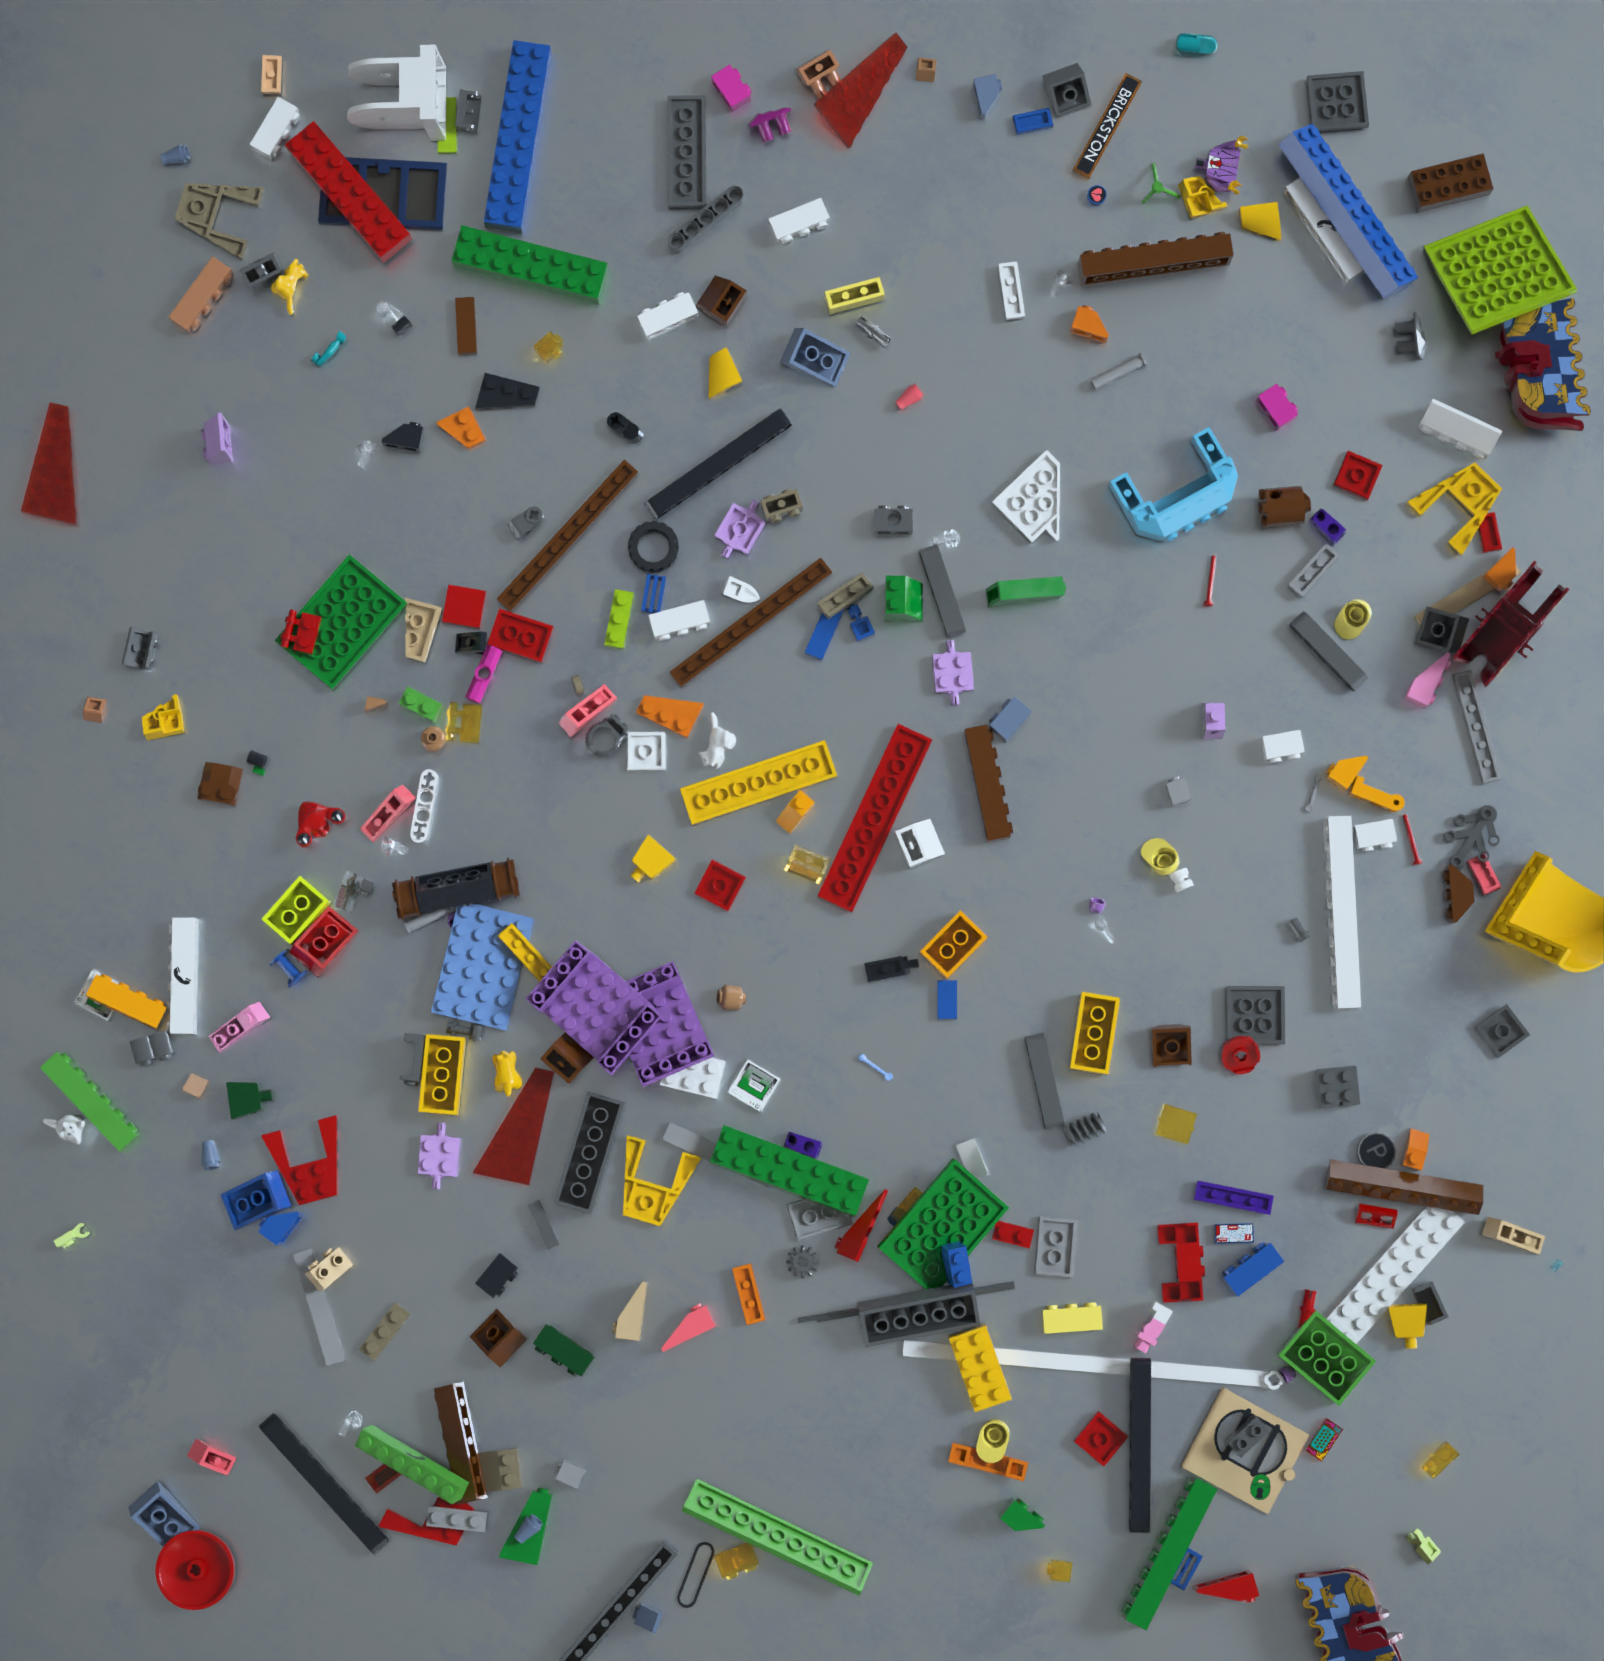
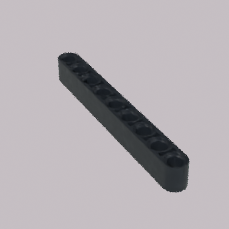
(718, 464)
(1140, 1445)
(324, 1484)

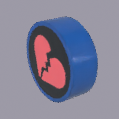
(1096, 195)

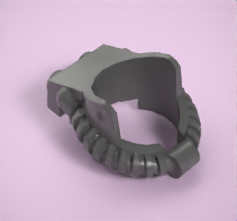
(619, 730)

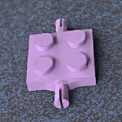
(740, 528)
(952, 672)
(438, 1155)

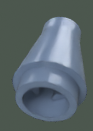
(178, 154)
(209, 1156)
(529, 1527)

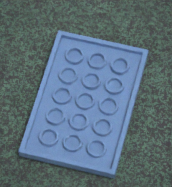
(478, 968)

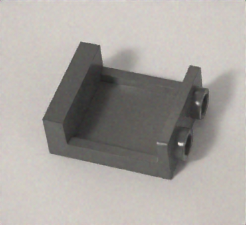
(419, 1041)

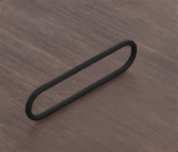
(688, 1571)

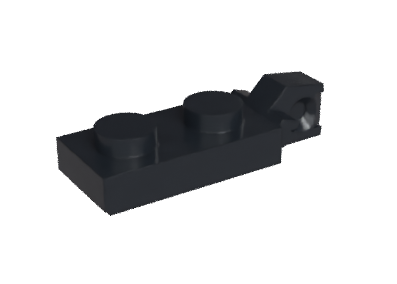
(889, 968)

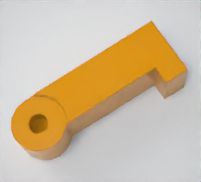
(1374, 796)

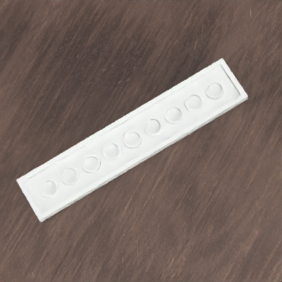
(1394, 1271)

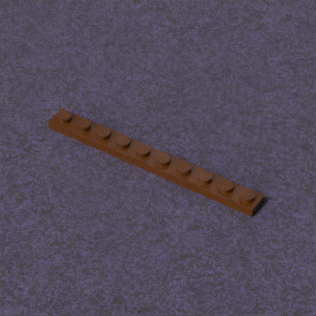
(567, 535)
(750, 622)

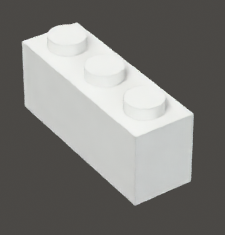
(275, 128)
(799, 221)
(667, 315)
(679, 620)

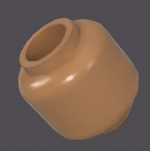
(439, 742)
(730, 997)

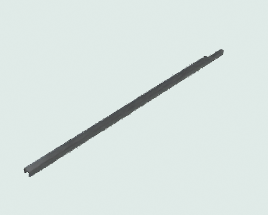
(855, 1312)

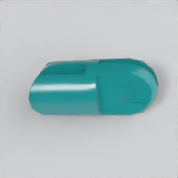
(1196, 43)

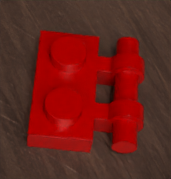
(306, 633)

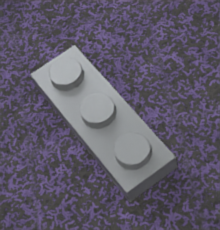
(1313, 570)
(456, 1519)

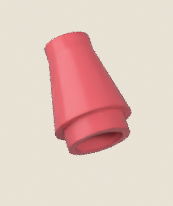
(909, 396)

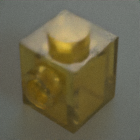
(549, 347)
(1059, 1570)

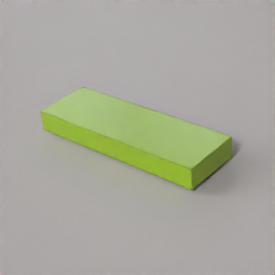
(450, 144)

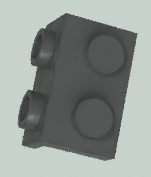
(139, 648)

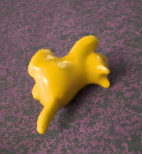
(286, 283)
(506, 1074)

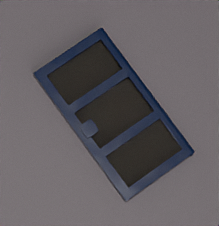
(408, 188)

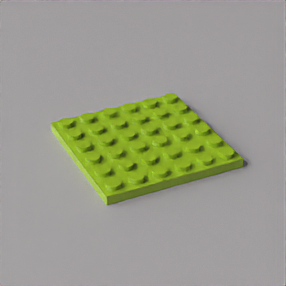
(1499, 269)

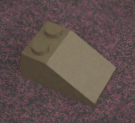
(501, 1469)

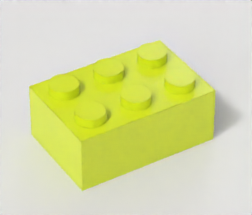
(296, 910)

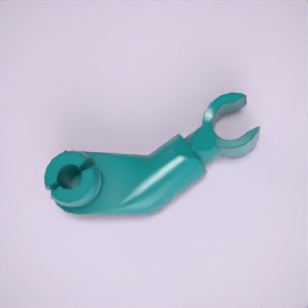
(331, 349)

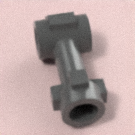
(474, 1032)

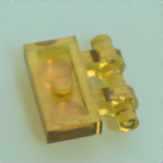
(470, 722)

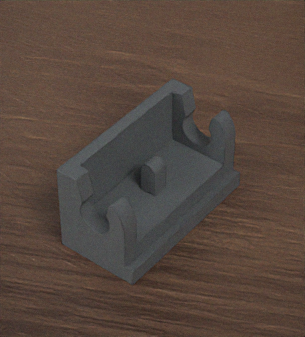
(468, 111)

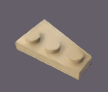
(420, 628)

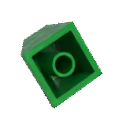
(903, 599)

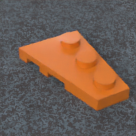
(671, 713)

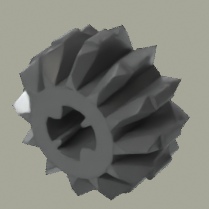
(804, 1255)

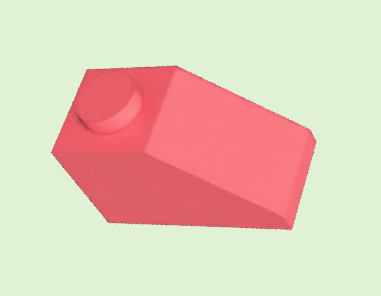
(211, 1457)

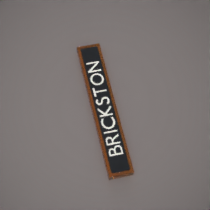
(1107, 126)

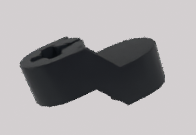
(617, 423)

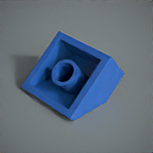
(279, 1227)

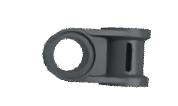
(523, 524)

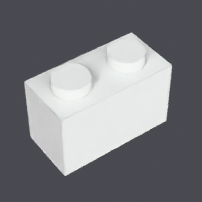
(1282, 746)
(1375, 834)

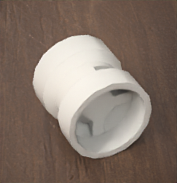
(1181, 880)

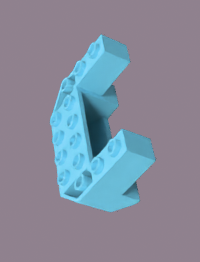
(1186, 505)

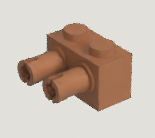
(819, 66)

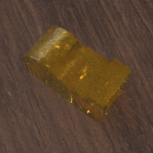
(1440, 1459)

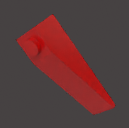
(856, 1237)

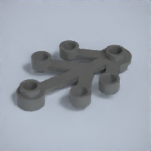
(1474, 834)

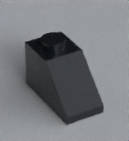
(405, 437)

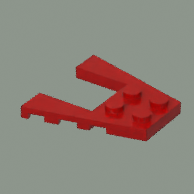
(313, 1179)
(396, 1522)

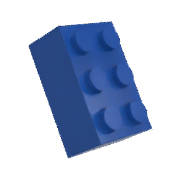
(1251, 1268)

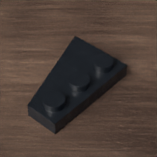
(502, 392)

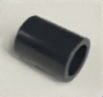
(401, 326)
(257, 759)

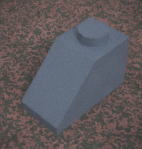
(986, 92)
(647, 1617)

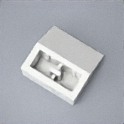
(919, 843)

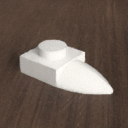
(739, 590)

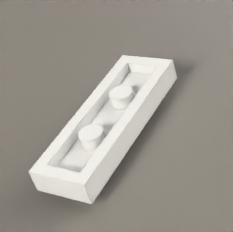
(1011, 290)

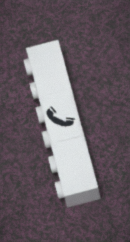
(1323, 230)
(183, 976)

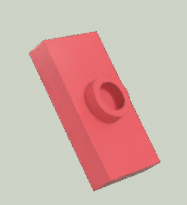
(1484, 875)

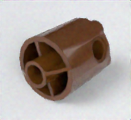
(1283, 506)

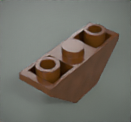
(1458, 893)

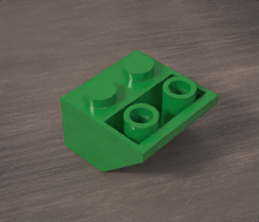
(1019, 1518)

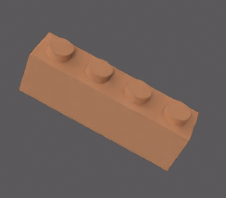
(201, 295)

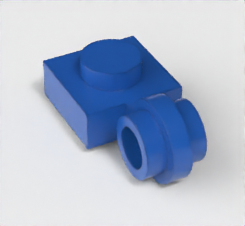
(862, 627)

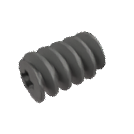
(1084, 1129)

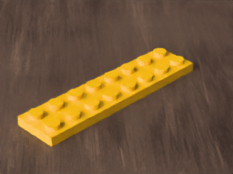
(758, 782)

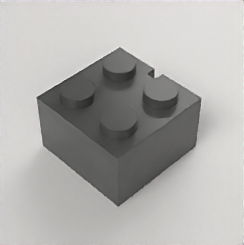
(1337, 1086)

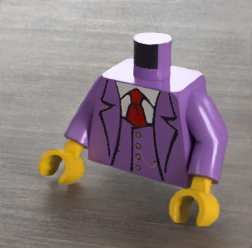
(1223, 165)

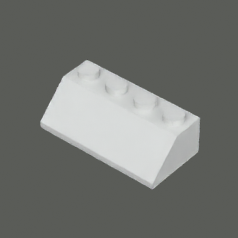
(1459, 429)

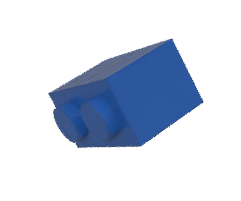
(956, 1264)

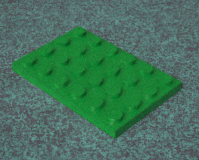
(354, 615)
(947, 1212)

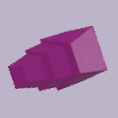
(761, 121)

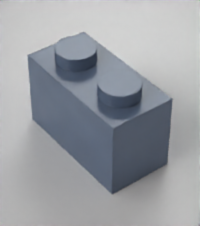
(1009, 719)

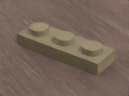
(845, 595)
(384, 1331)

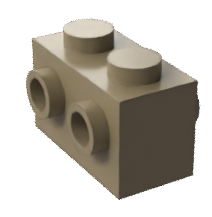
(781, 505)

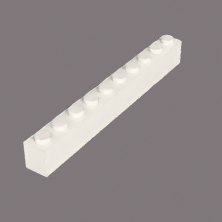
(1343, 912)

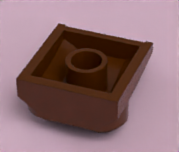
(220, 784)
(1171, 1045)

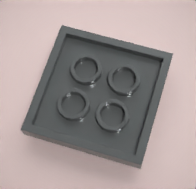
(1338, 101)
(1256, 1013)

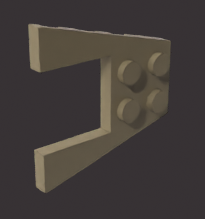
(200, 206)

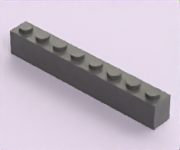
(621, 1603)

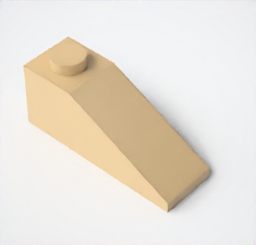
(1513, 1235)

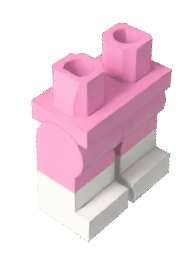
(1153, 1327)

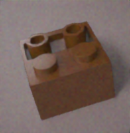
(721, 300)
(567, 1058)

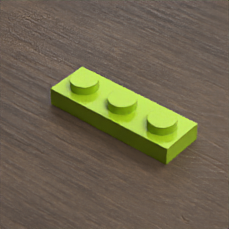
(619, 619)

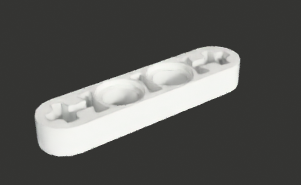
(424, 806)

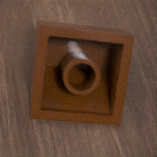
(498, 1338)

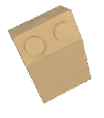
(630, 1320)

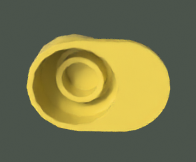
(1352, 619)
(1160, 856)
(992, 1441)

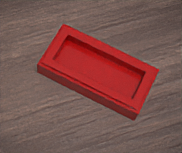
(1489, 534)

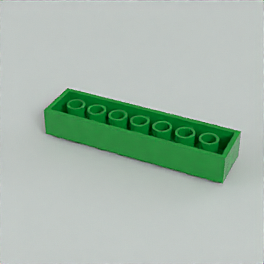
(530, 264)
(789, 1171)
(1169, 1552)

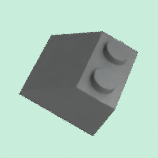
(1067, 89)
(1442, 630)

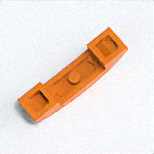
(1006, 1467)

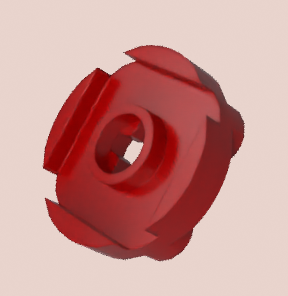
(1232, 1047)

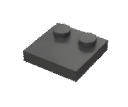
(1502, 1030)

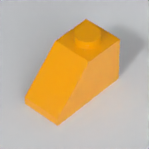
(1345, 771)
(795, 811)

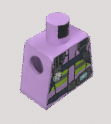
(1213, 720)

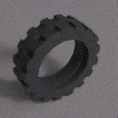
(662, 528)

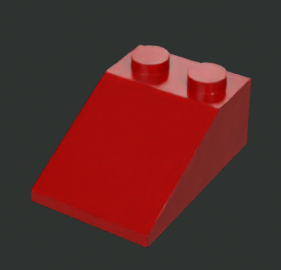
(323, 941)
(1234, 1587)

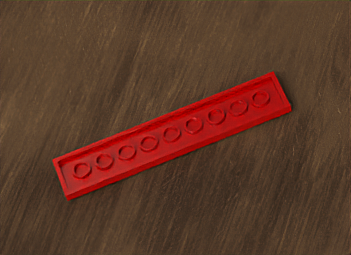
(874, 818)

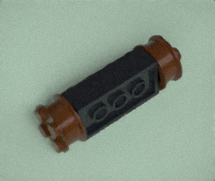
(455, 888)

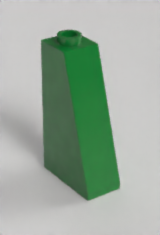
(1025, 591)
(530, 1550)

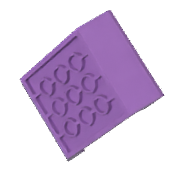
(594, 1006)
(677, 1037)

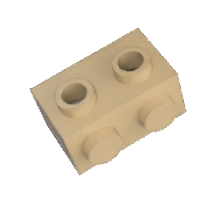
(328, 1268)

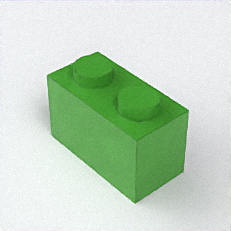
(420, 705)

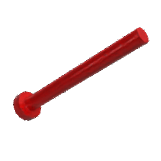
(1210, 584)
(1417, 861)

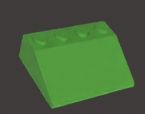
(1326, 1357)

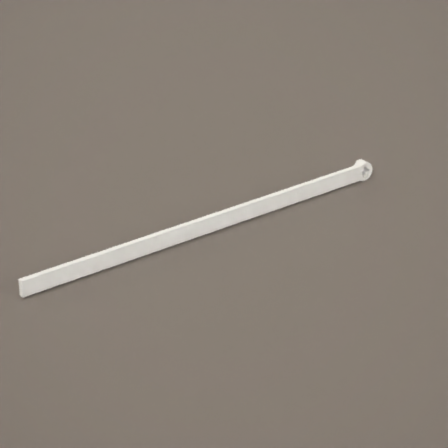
(1104, 1365)

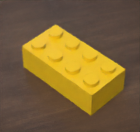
(1094, 1033)
(442, 1075)
(980, 1367)

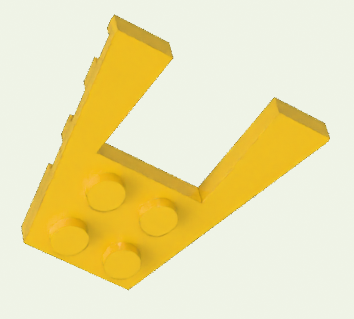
(1473, 490)
(647, 1200)

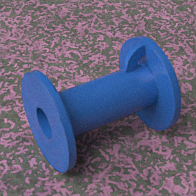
(290, 970)

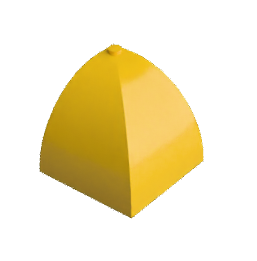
(1552, 917)

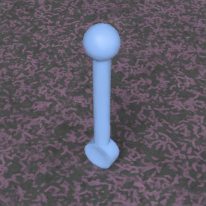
(888, 1076)

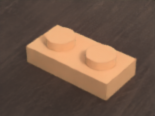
(271, 74)

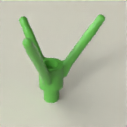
(1157, 187)

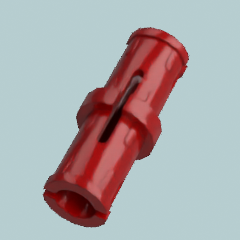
(1307, 1307)

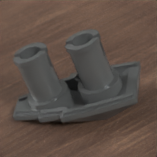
(1418, 344)

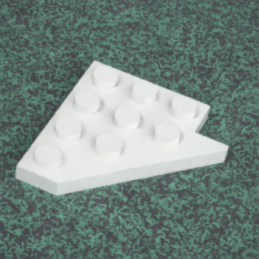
(1034, 499)

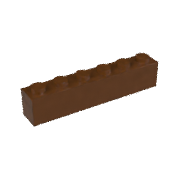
(987, 783)
(460, 1439)

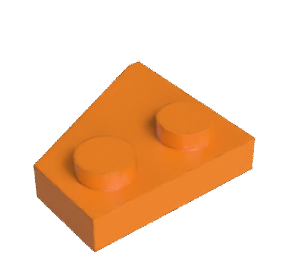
(463, 428)

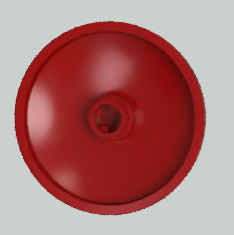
(195, 1569)

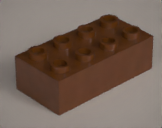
(1450, 183)

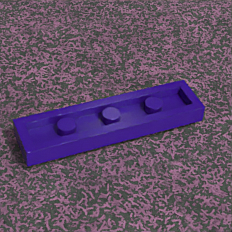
(1233, 1197)

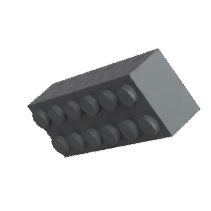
(589, 1152)
(918, 1314)

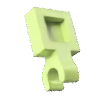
(67, 1239)
(1425, 1546)

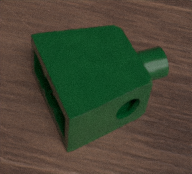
(246, 1098)

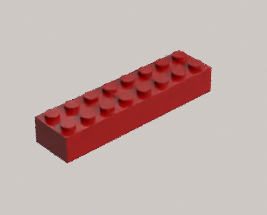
(348, 191)

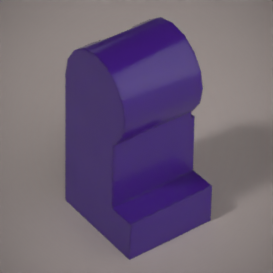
(1328, 526)
(803, 1145)

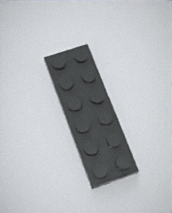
(686, 152)

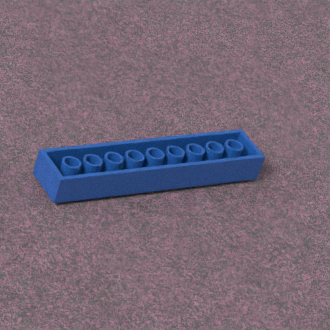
(517, 136)
(1348, 210)

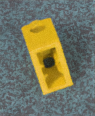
(651, 860)
(1409, 1322)

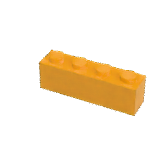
(126, 1002)

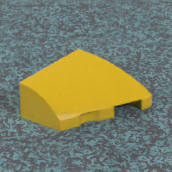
(1199, 197)
(1261, 219)
(722, 373)
(164, 720)

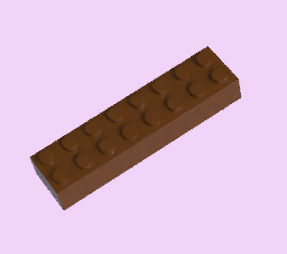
(1155, 258)

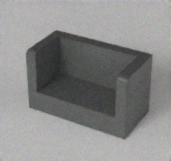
(1428, 1294)

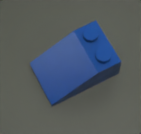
(255, 1200)

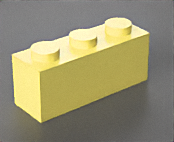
(854, 295)
(1072, 1318)

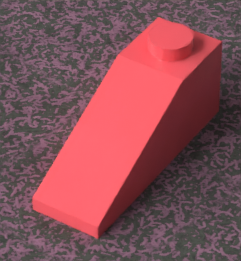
(587, 710)
(388, 812)
(692, 1325)

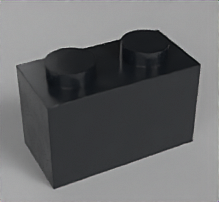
(497, 1275)

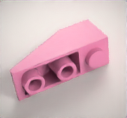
(1423, 687)
(239, 1026)

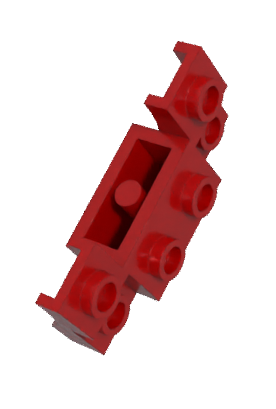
(1188, 1262)

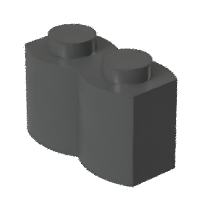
(152, 1047)

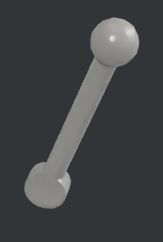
(1309, 807)

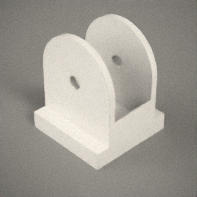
(420, 93)

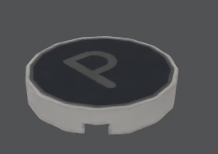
(1376, 1150)

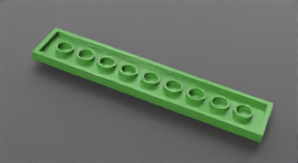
(777, 1537)

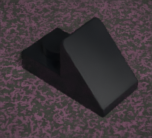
(471, 643)

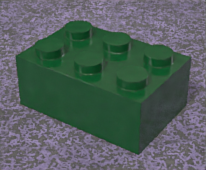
(563, 1350)

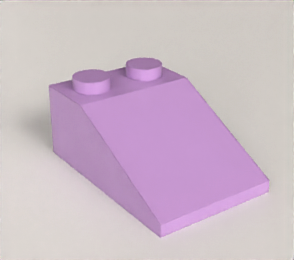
(218, 441)

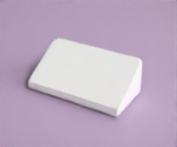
(972, 1158)

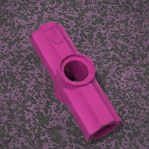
(478, 685)

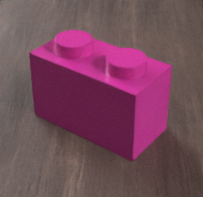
(731, 87)
(1277, 406)

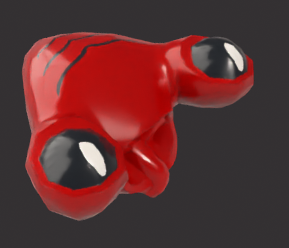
(314, 820)

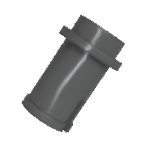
(1298, 930)

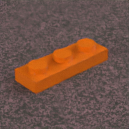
(748, 1294)

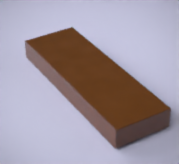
(466, 325)

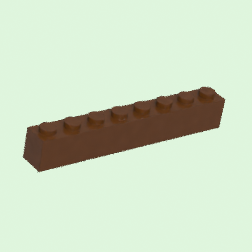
(1404, 1187)

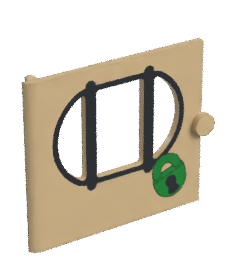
(1216, 1467)

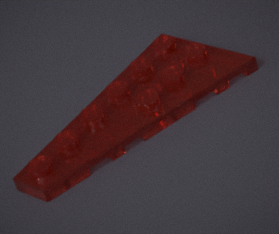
(856, 93)
(51, 480)
(516, 1142)

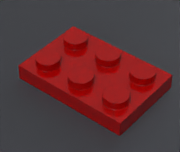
(520, 635)

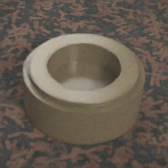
(576, 681)

